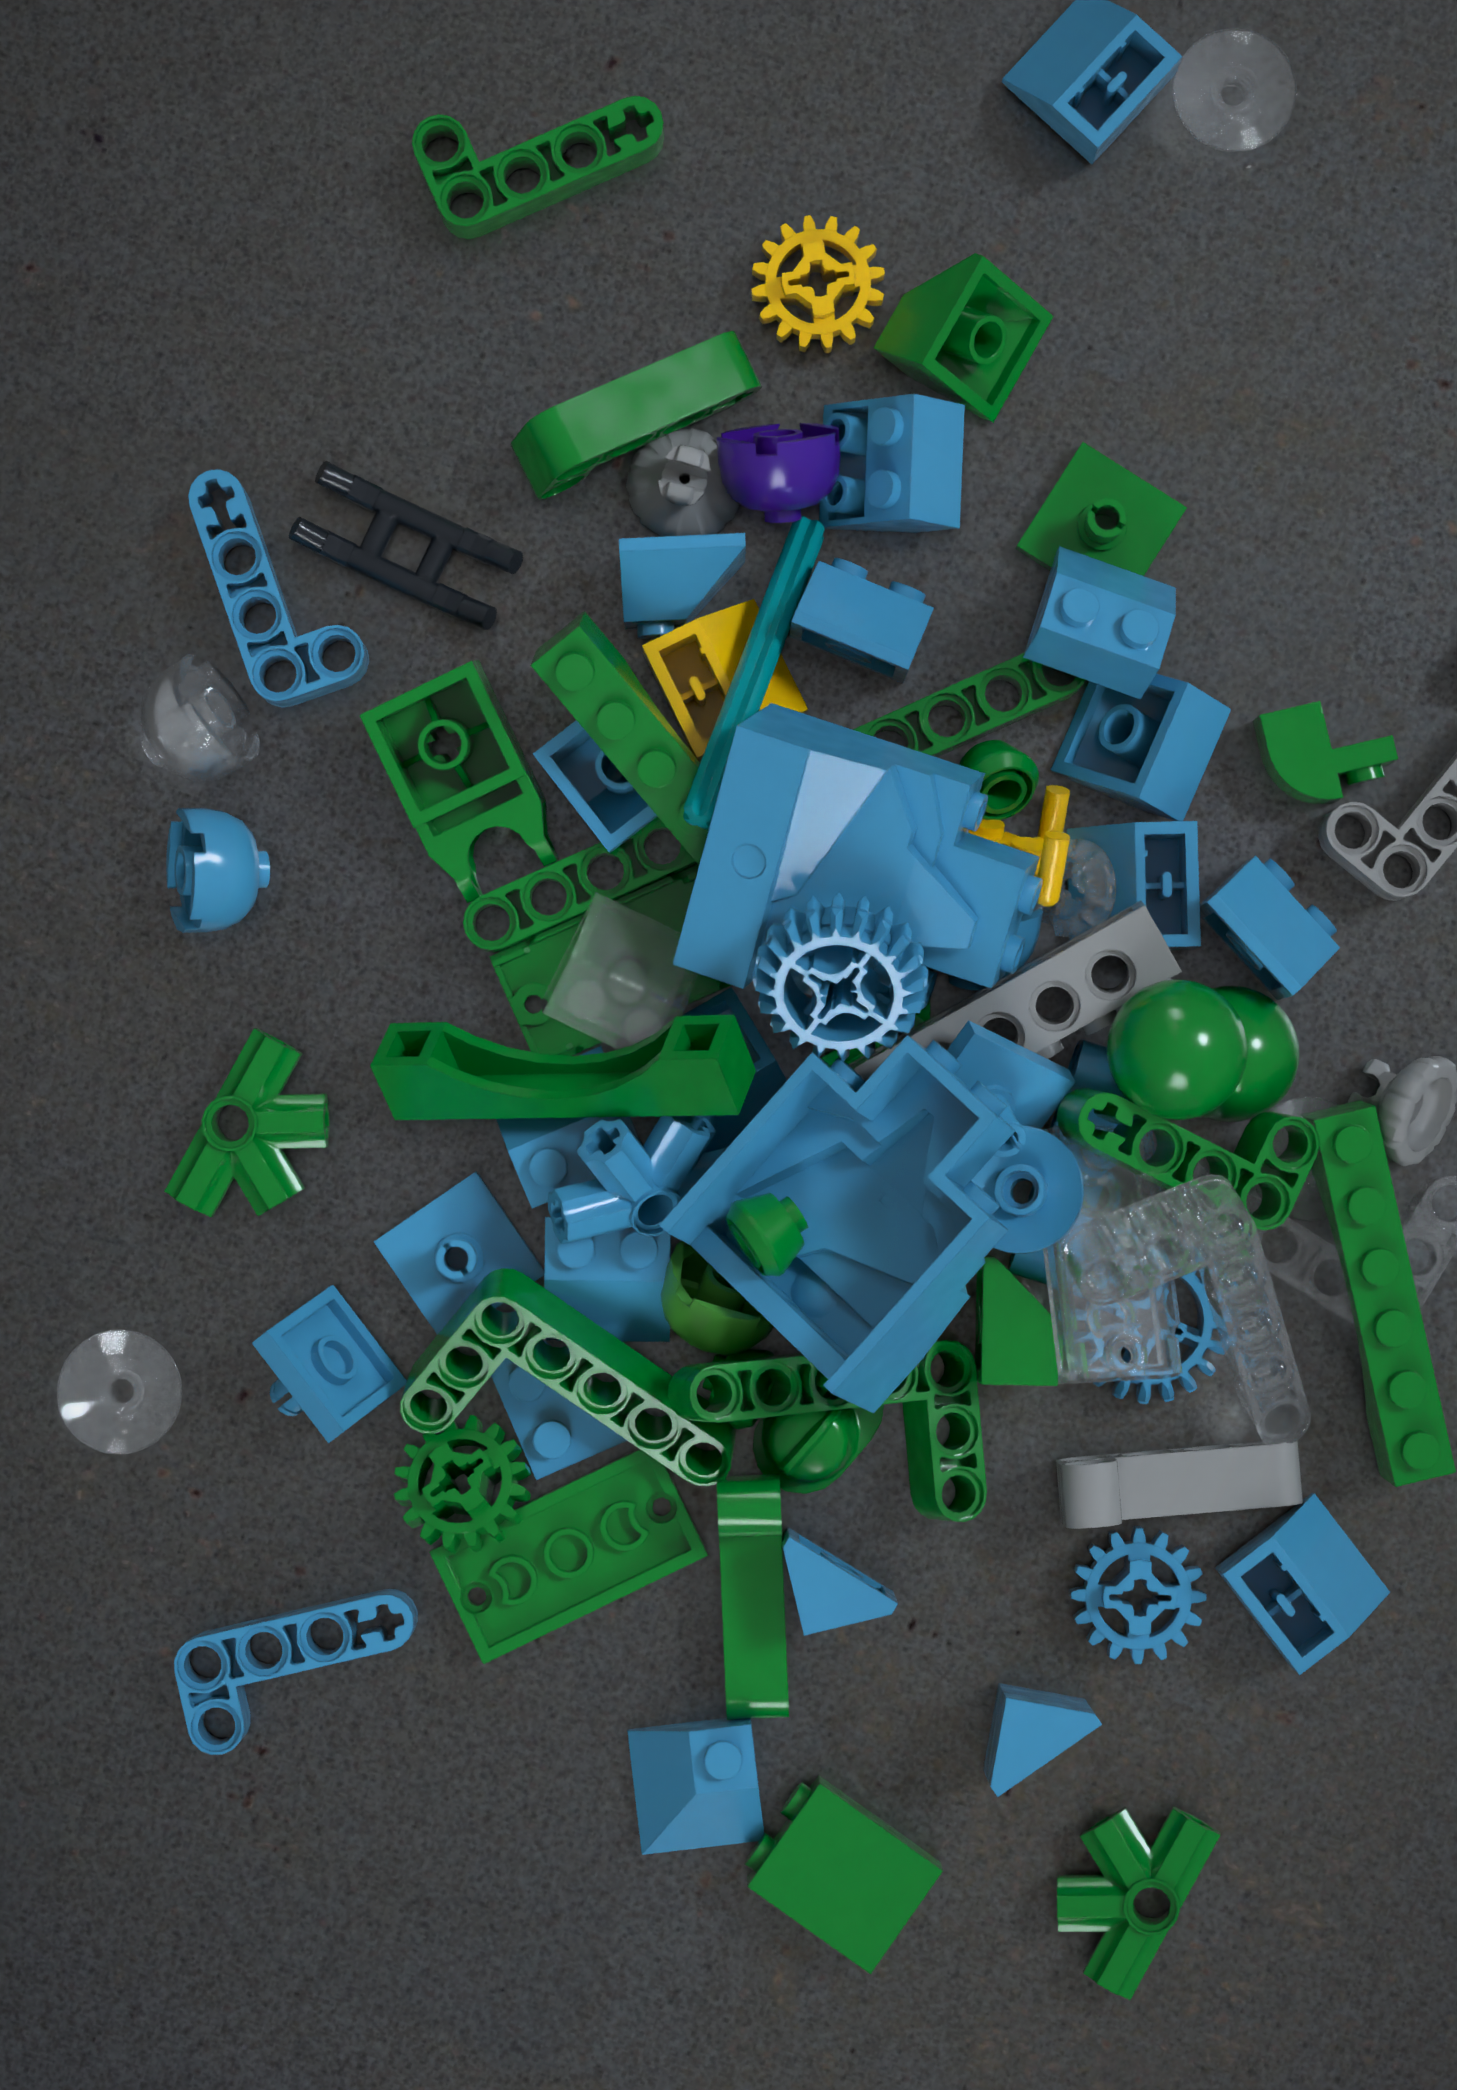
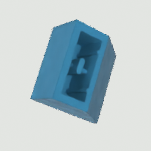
(1093, 73)
(896, 465)
(1155, 866)
(1304, 1583)

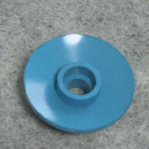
(1056, 1197)

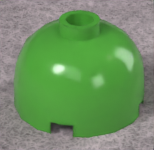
(707, 1307)

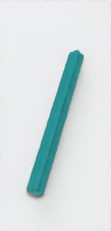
(756, 663)

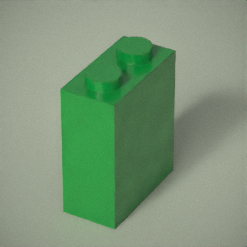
(841, 1872)

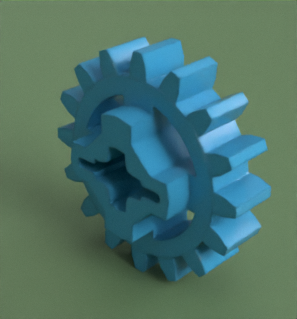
(1137, 1622)

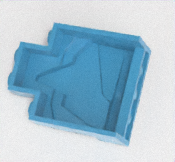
(858, 816)
(870, 1279)

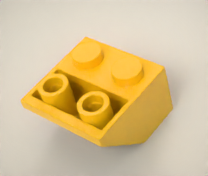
(698, 666)

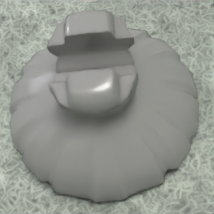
(666, 503)
(1412, 1105)

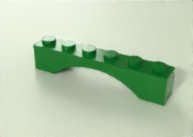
(622, 721)
(679, 1071)
(1391, 1336)

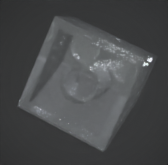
(618, 976)

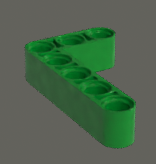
(564, 1370)
(923, 1406)

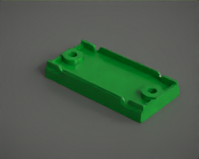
(533, 963)
(571, 1554)

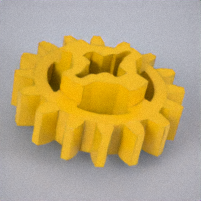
(790, 287)

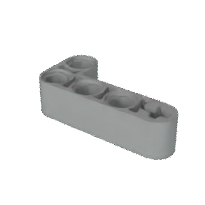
(1405, 839)
(1177, 1482)

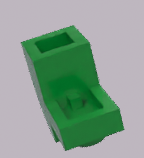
(1301, 758)

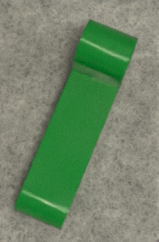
(543, 155)
(631, 411)
(1180, 1150)
(752, 1597)

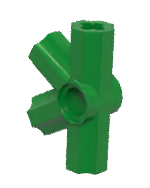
(274, 1124)
(1127, 1867)

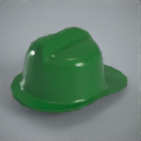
(814, 1446)

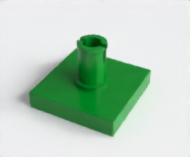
(1103, 515)

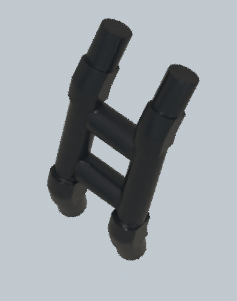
(395, 510)

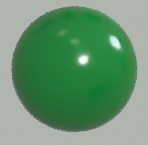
(1177, 1049)
(1271, 1056)

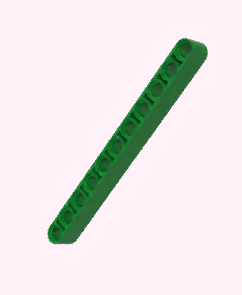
(639, 871)

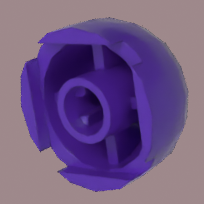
(779, 467)

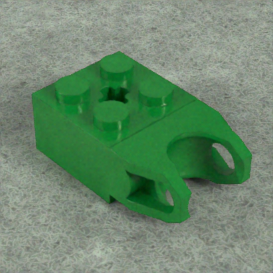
(462, 797)

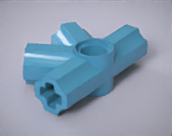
(633, 1181)

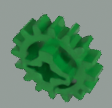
(442, 1496)

